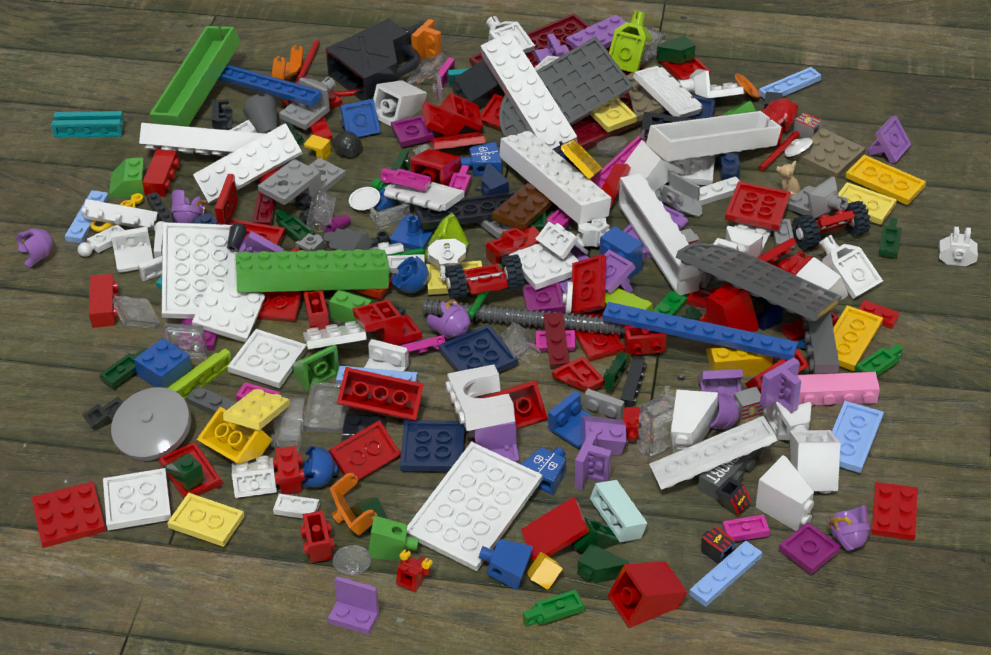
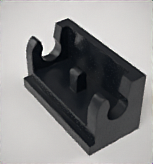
(221, 116)

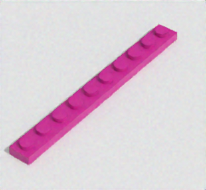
(599, 179)

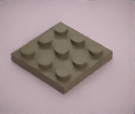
(830, 153)

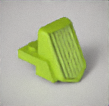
(448, 229)

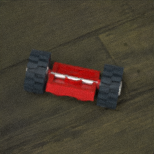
(808, 230)
(484, 278)

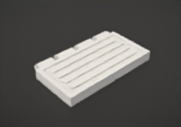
(668, 92)
(435, 197)

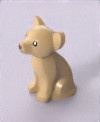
(789, 182)

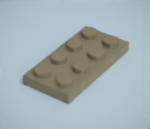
(642, 100)

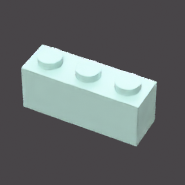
(618, 511)

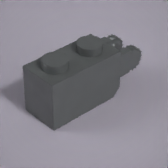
(348, 239)

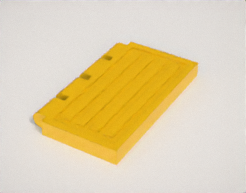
(581, 159)

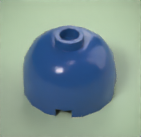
(411, 275)
(318, 467)

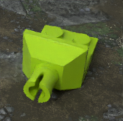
(630, 42)

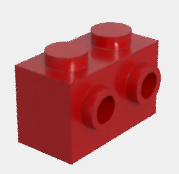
(643, 341)
(288, 474)
(317, 532)

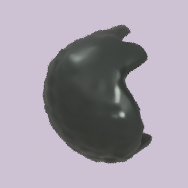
(347, 144)

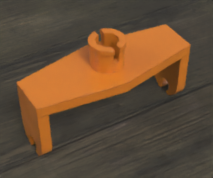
(285, 70)
(344, 511)

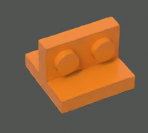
(427, 40)

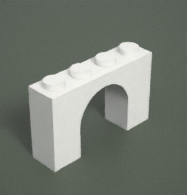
(479, 412)

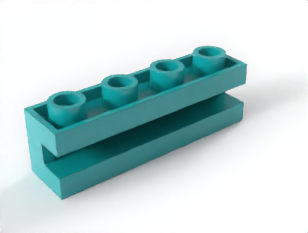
(88, 124)

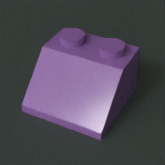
(610, 432)

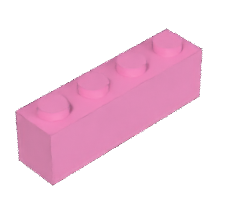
(837, 388)

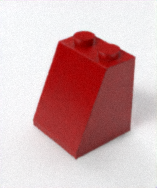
(436, 165)
(731, 308)
(646, 592)

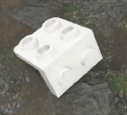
(131, 248)

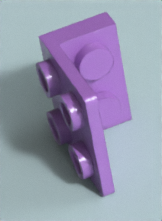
(355, 606)

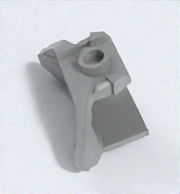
(681, 195)

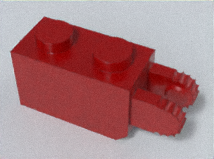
(316, 309)

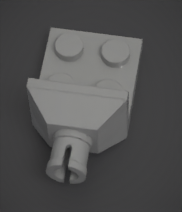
(306, 115)
(818, 200)

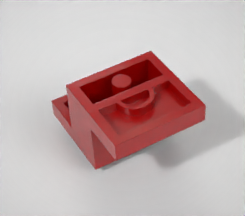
(452, 115)
(387, 323)

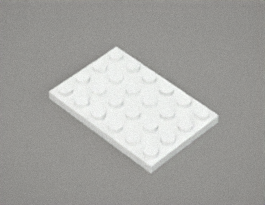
(189, 261)
(473, 505)

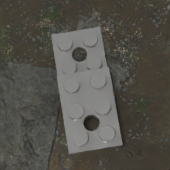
(299, 178)

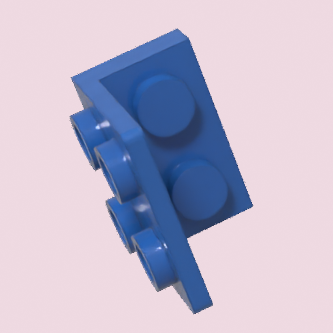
(566, 419)

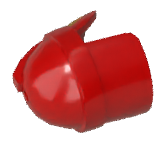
(781, 111)

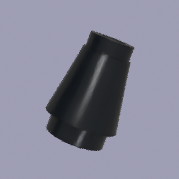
(236, 235)

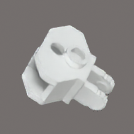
(592, 231)
(958, 247)
(446, 255)

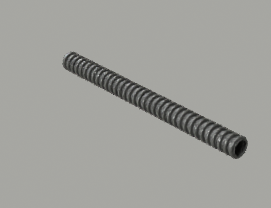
(529, 317)

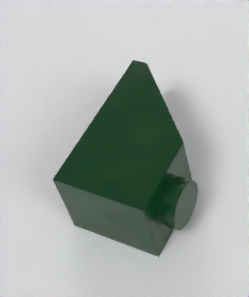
(676, 50)
(186, 471)
(599, 535)
(599, 565)

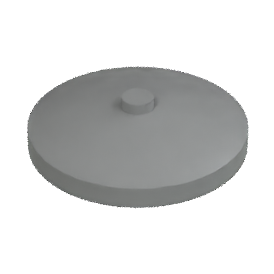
(151, 424)

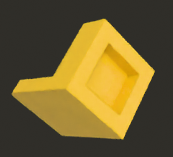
(320, 145)
(544, 570)

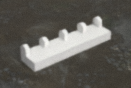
(119, 214)

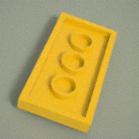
(885, 179)
(854, 334)

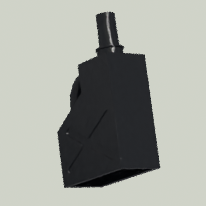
(373, 57)

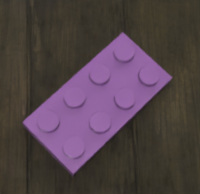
(602, 30)

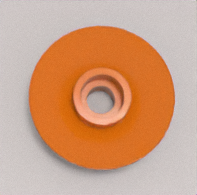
(747, 86)

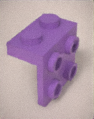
(499, 439)

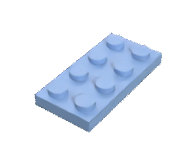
(856, 432)

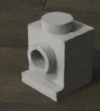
(310, 243)

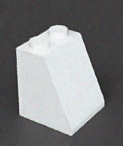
(397, 101)
(651, 166)
(823, 276)
(692, 417)
(816, 458)
(785, 495)

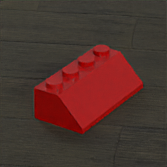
(380, 393)
(526, 403)

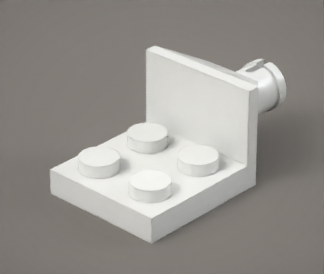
(498, 29)
(700, 85)
(749, 238)
(851, 265)
(783, 421)

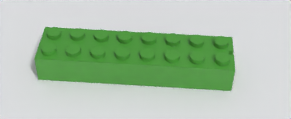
(196, 76)
(311, 270)

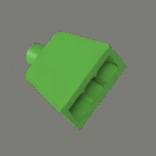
(389, 539)

